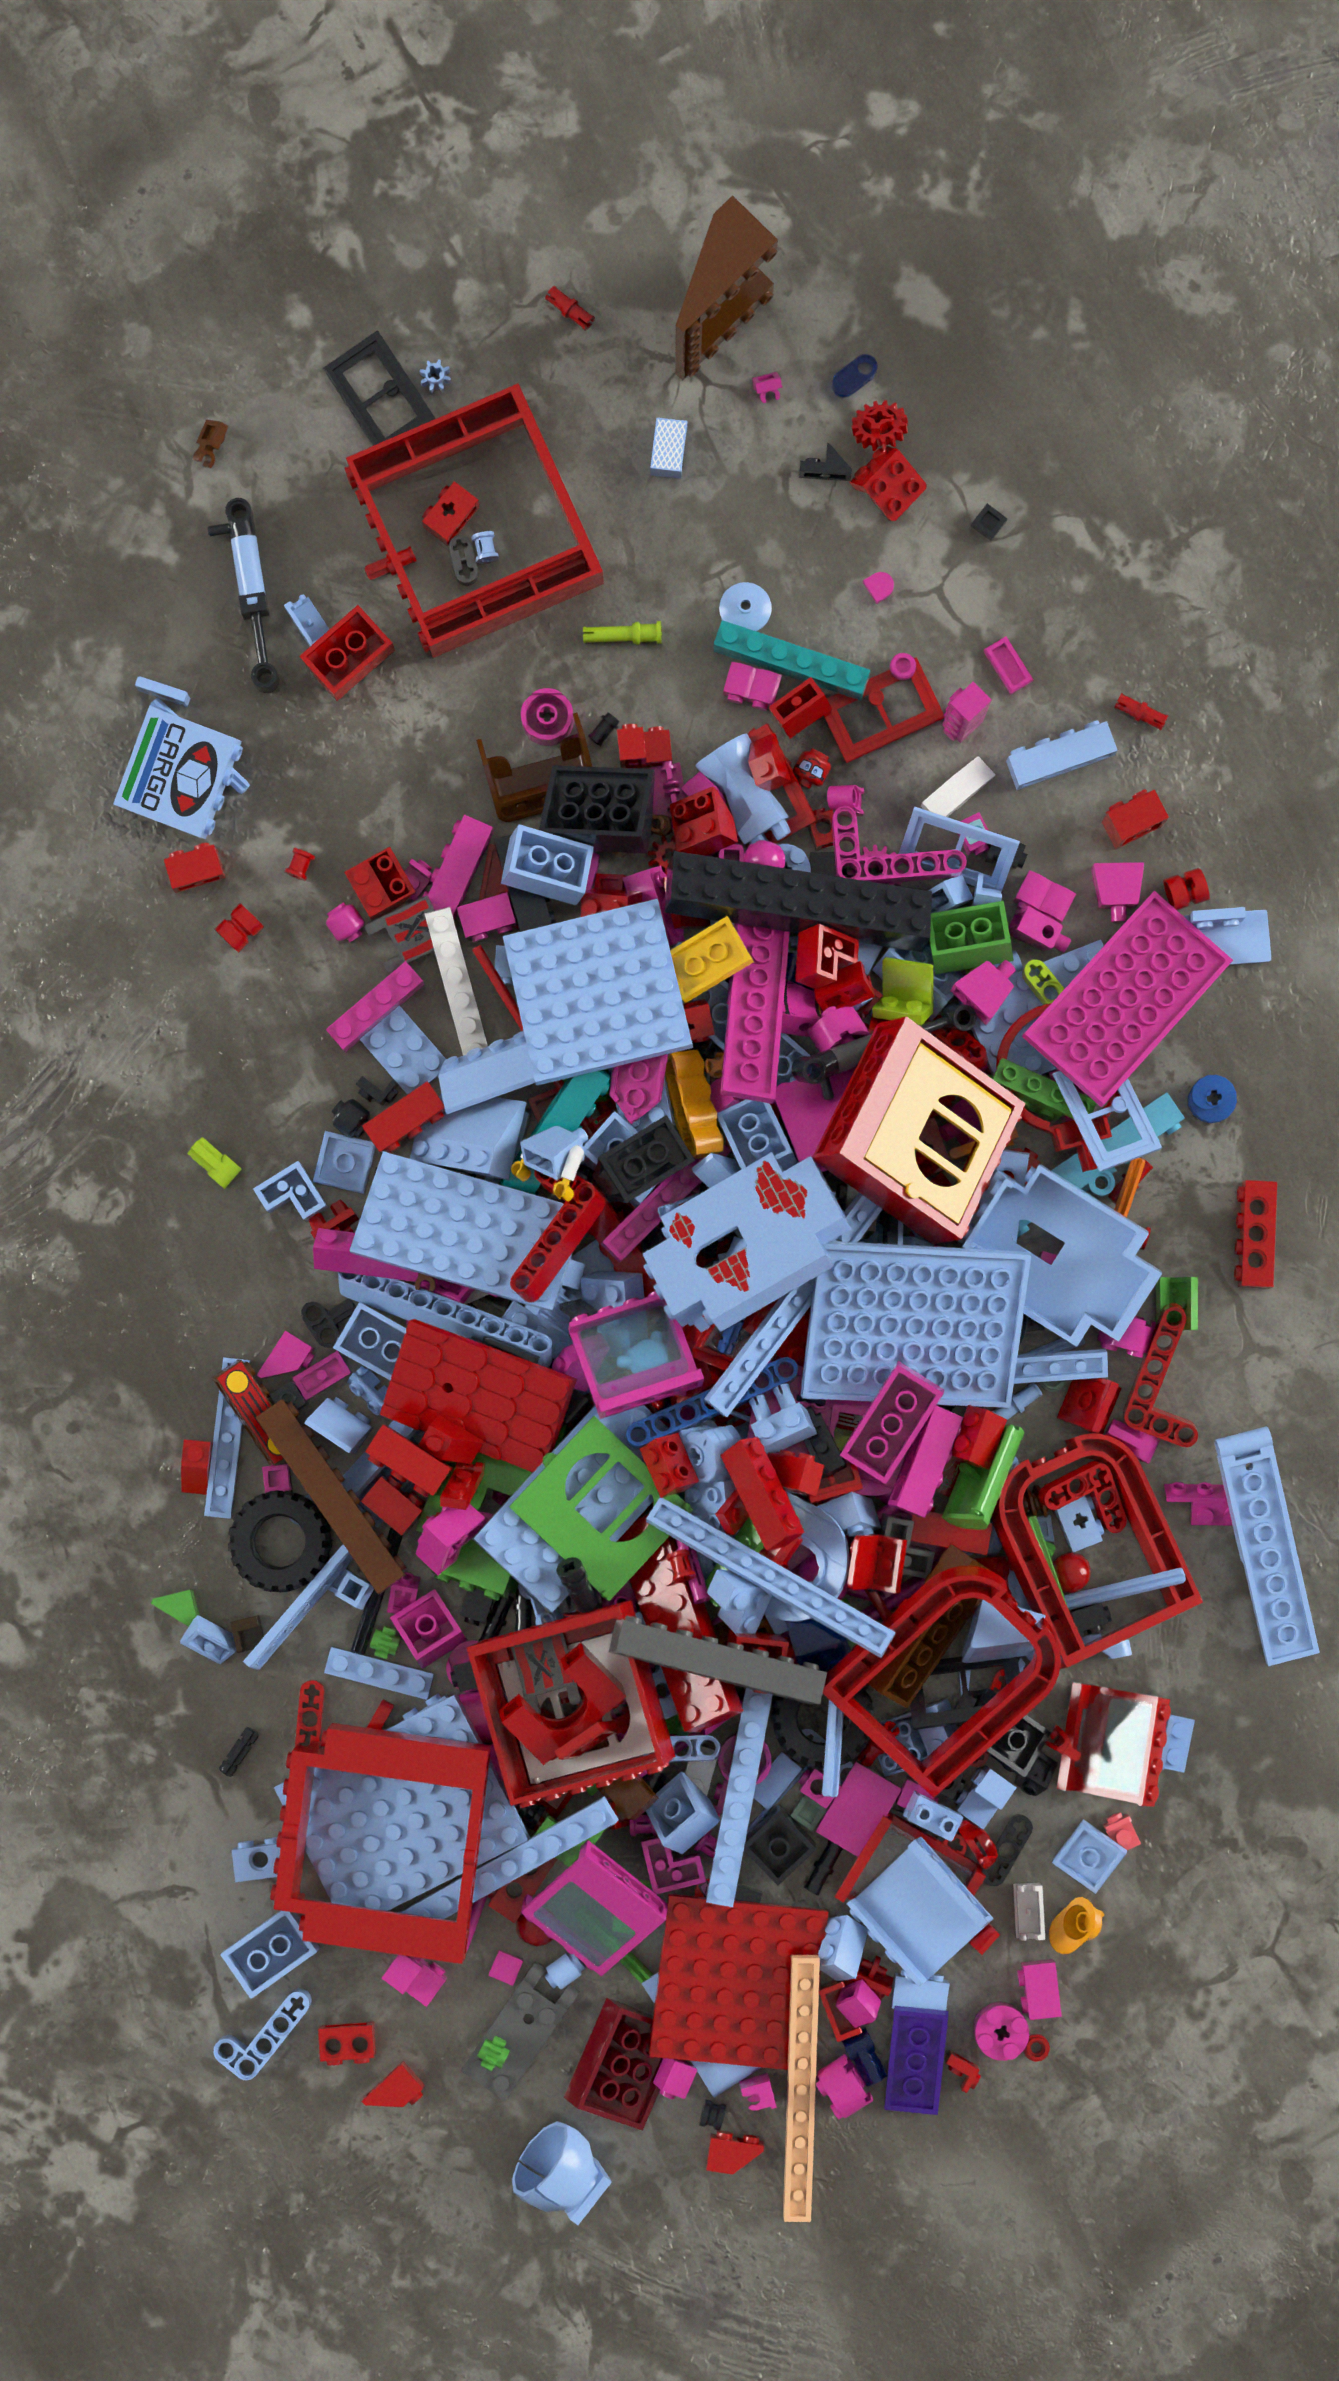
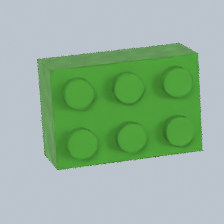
(970, 937)

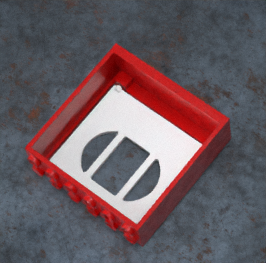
(647, 1722)

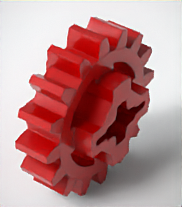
(879, 425)

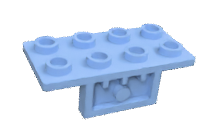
(1236, 932)

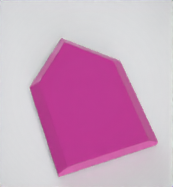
(638, 1086)

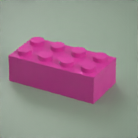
(892, 1422)

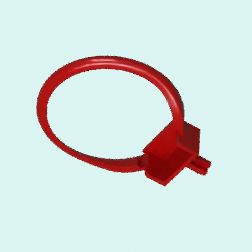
(1065, 1134)

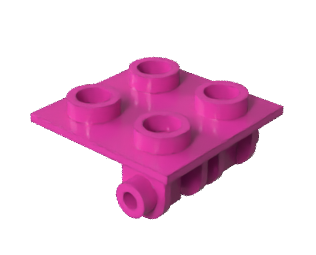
(667, 787)

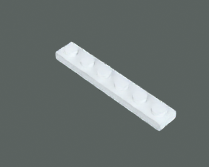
(456, 979)

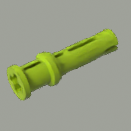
(636, 633)

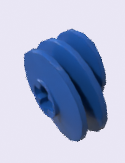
(1205, 1110)

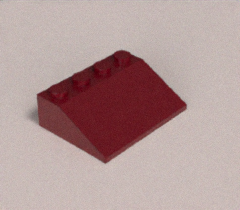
(616, 2068)

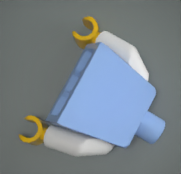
(555, 1154)

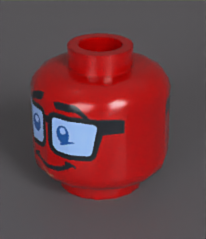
(812, 768)

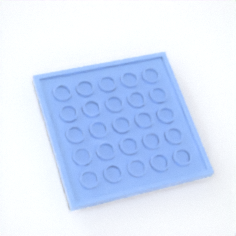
(597, 992)

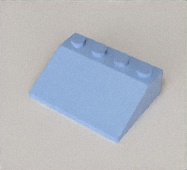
(473, 1139)

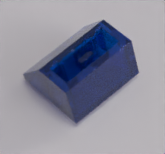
(817, 1644)

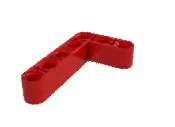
(562, 1230)
(1155, 1380)

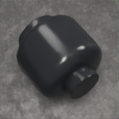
(350, 1117)

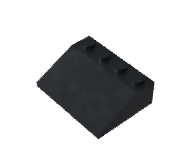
(600, 807)

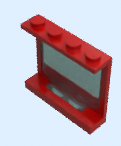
(1118, 1743)

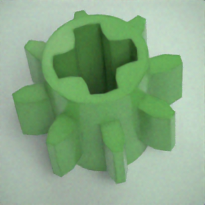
(385, 1642)
(493, 2053)

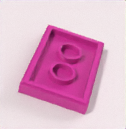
(857, 1809)

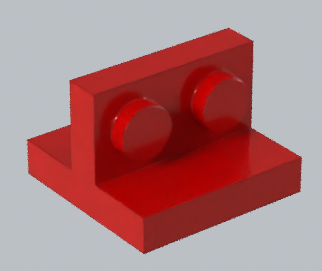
(1089, 1403)

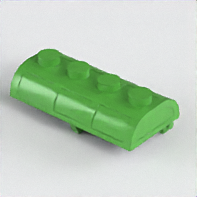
(979, 1488)

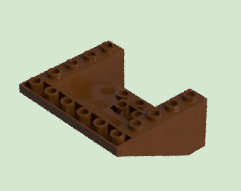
(723, 285)

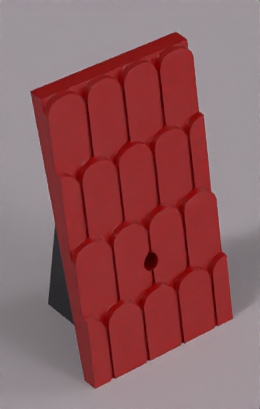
(481, 1389)

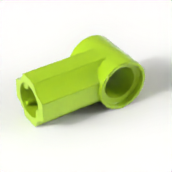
(219, 1166)

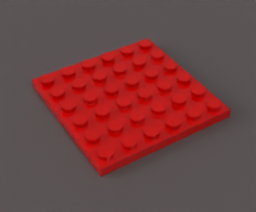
(729, 1980)

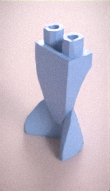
(752, 807)

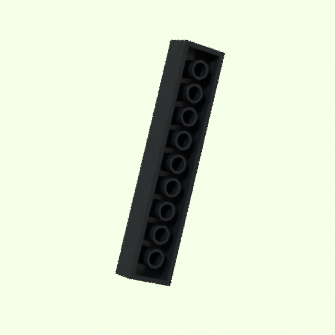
(797, 900)

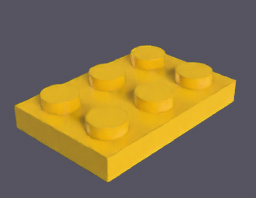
(709, 958)

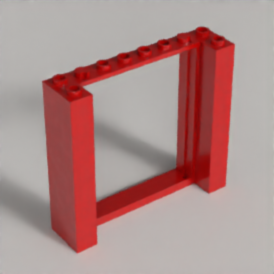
(507, 598)

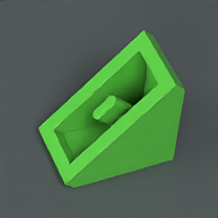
(179, 1606)

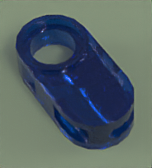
(850, 380)

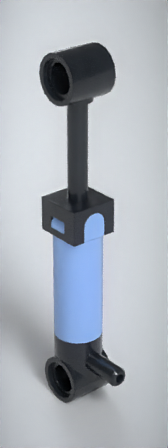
(250, 583)

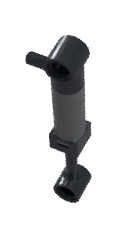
(849, 1054)

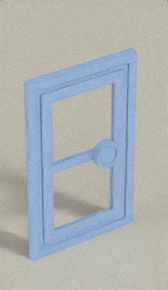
(1005, 859)
(1126, 1100)

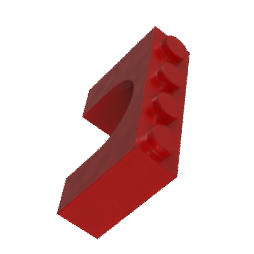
(546, 1735)

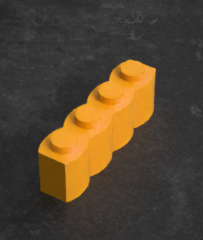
(691, 1102)

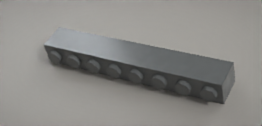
(717, 1661)

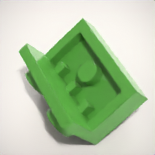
(1182, 1292)

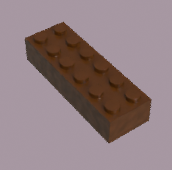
(913, 1666)

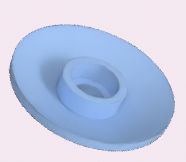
(755, 616)

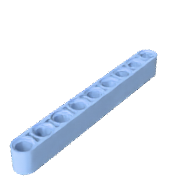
(408, 1303)

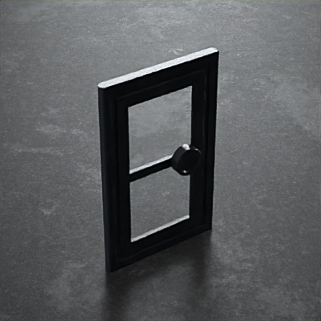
(391, 387)
(967, 1709)

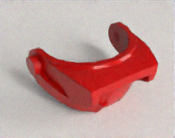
(973, 1834)

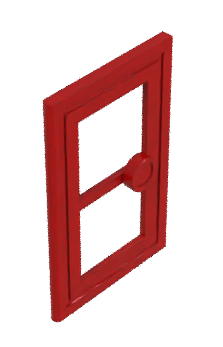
(876, 697)
(805, 814)

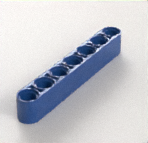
(701, 1412)

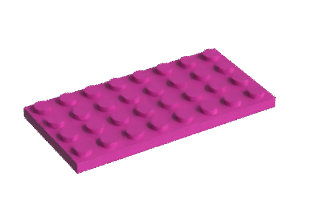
(1127, 998)

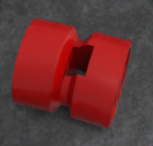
(1177, 889)
(239, 927)

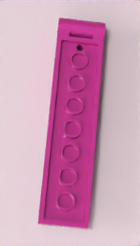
(755, 1016)

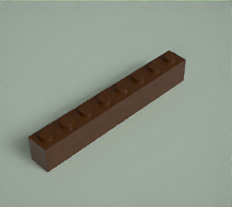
(330, 1495)

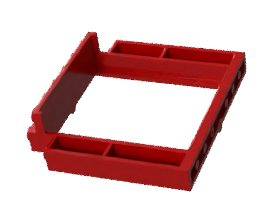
(388, 1756)

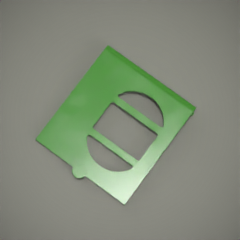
(557, 1522)

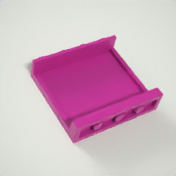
(807, 1112)

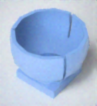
(569, 2172)

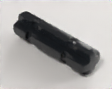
(238, 1751)

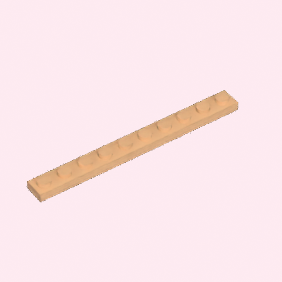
(801, 2088)

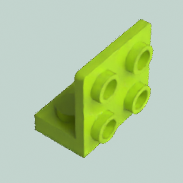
(906, 991)

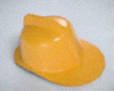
(1075, 1925)

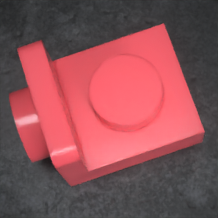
(1121, 1830)

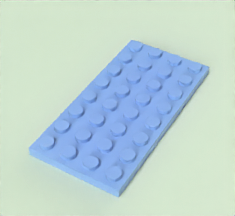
(453, 1227)
(532, 1559)

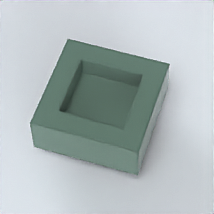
(808, 1812)

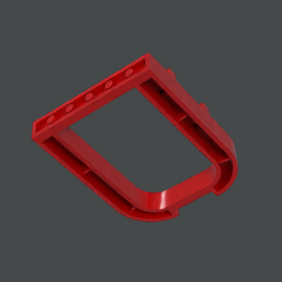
(1143, 1515)
(987, 1723)

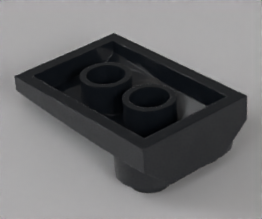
(641, 1162)
(1018, 1746)

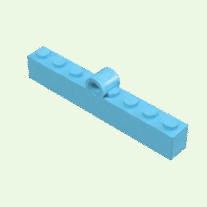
(1163, 1117)

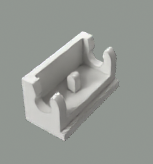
(1029, 1911)

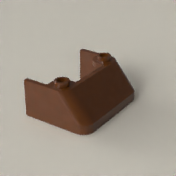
(523, 789)

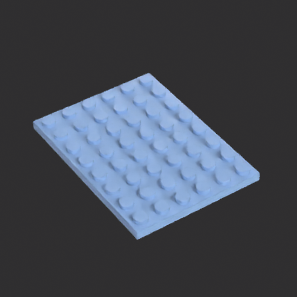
(929, 1307)
(397, 1838)

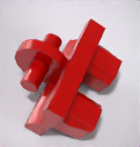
(343, 1219)
(874, 1977)

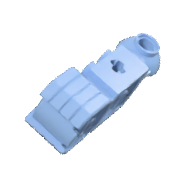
(715, 1485)

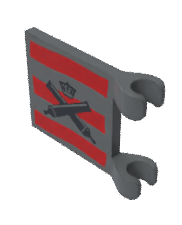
(407, 930)
(542, 1669)

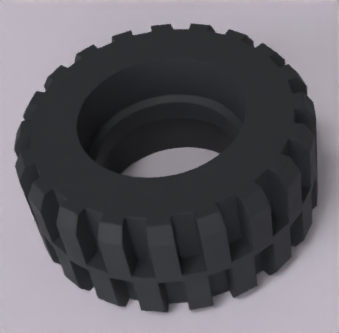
(244, 1550)
(810, 1752)

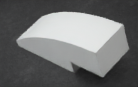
(959, 788)

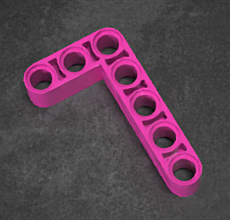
(887, 862)

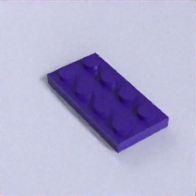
(916, 2060)

